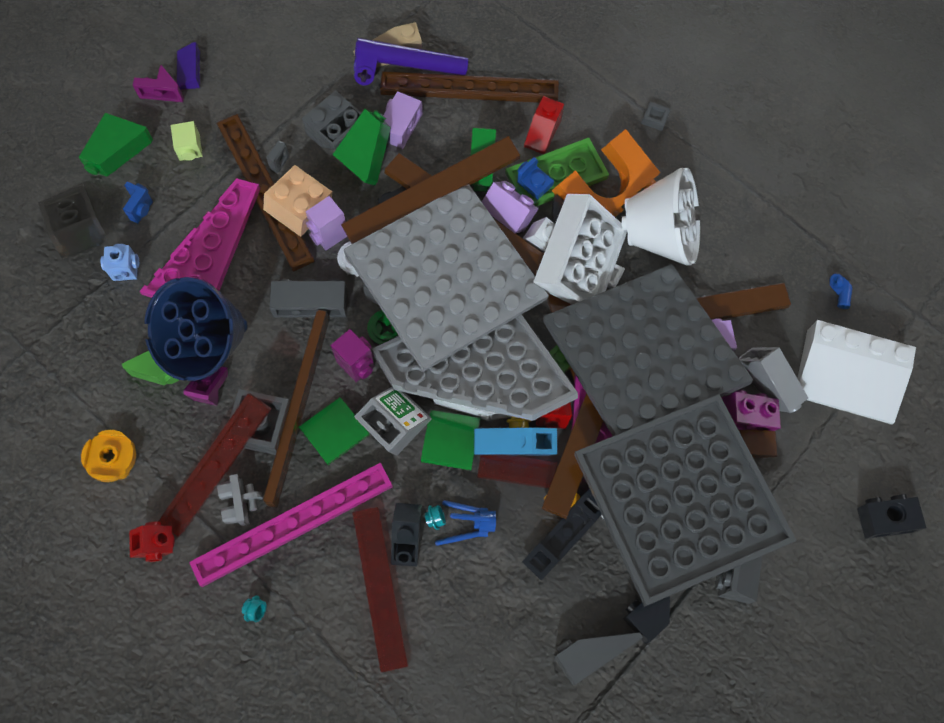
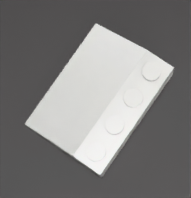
(580, 250)
(855, 371)

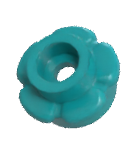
(435, 517)
(254, 609)

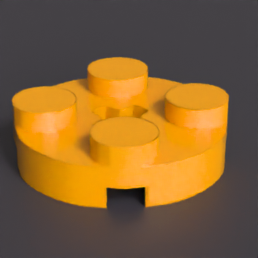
(119, 466)

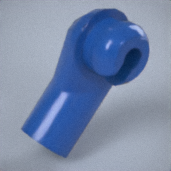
(843, 290)

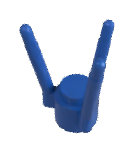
(482, 520)

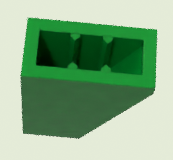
(480, 140)
(113, 145)
(365, 146)

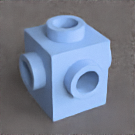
(120, 262)

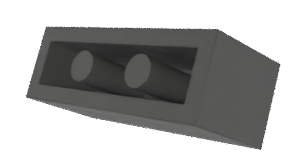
(306, 297)

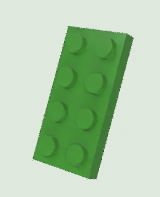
(560, 164)

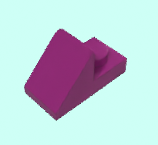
(162, 88)
(207, 389)

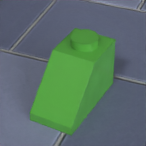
(146, 369)

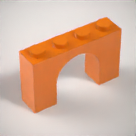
(632, 165)

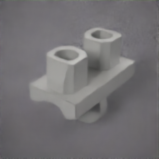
(235, 489)

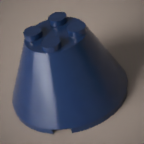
(192, 328)

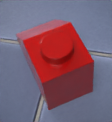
(544, 125)

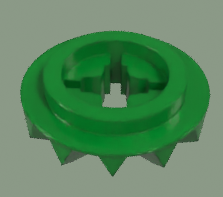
(375, 329)

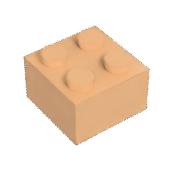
(293, 197)

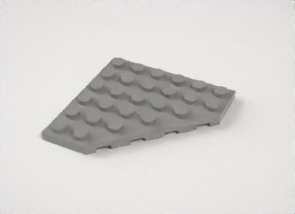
(498, 373)

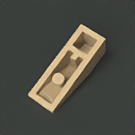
(403, 35)

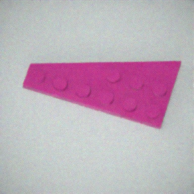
(211, 245)

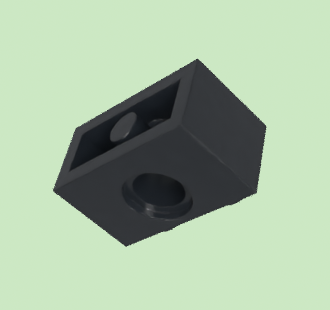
(906, 513)

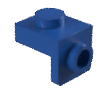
(139, 203)

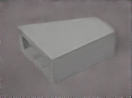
(774, 377)

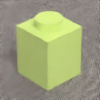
(186, 141)

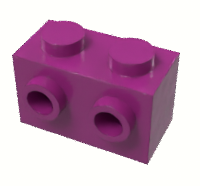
(353, 355)
(753, 411)

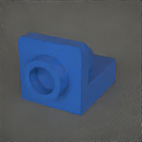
(534, 179)

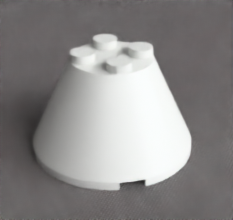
(664, 218)

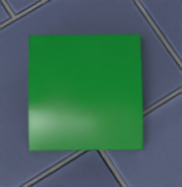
(334, 431)
(450, 440)

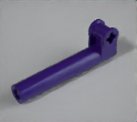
(370, 52)

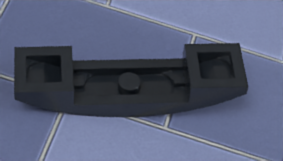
(563, 536)

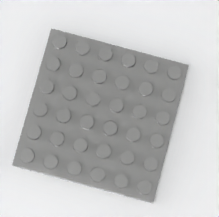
(445, 276)

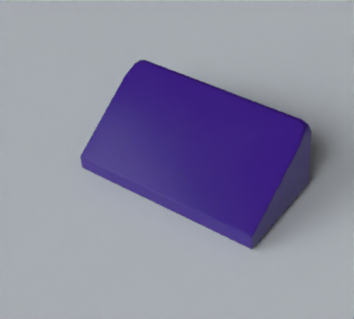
(188, 67)

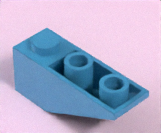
(515, 441)

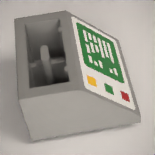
(393, 419)

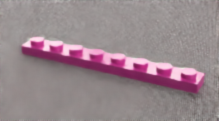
(290, 525)

